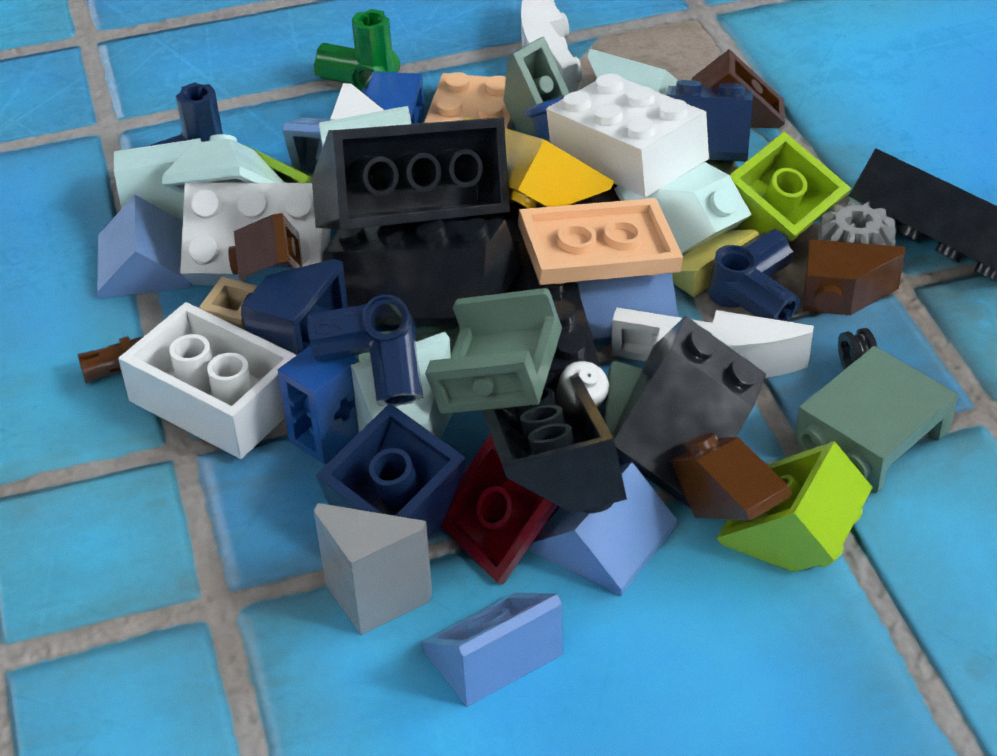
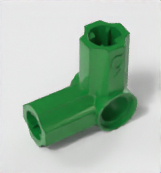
(371, 52)

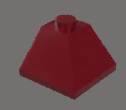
(494, 515)

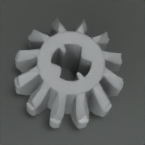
(857, 225)

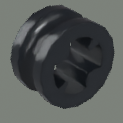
(854, 346)

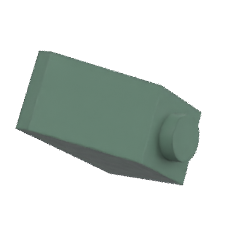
(530, 80)

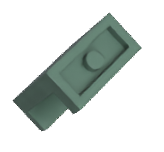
(499, 352)
(876, 413)

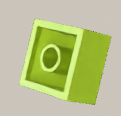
(786, 188)
(814, 521)

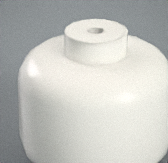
(593, 379)

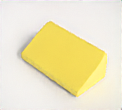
(699, 262)

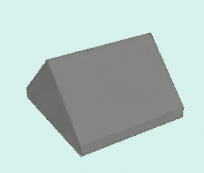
(373, 563)

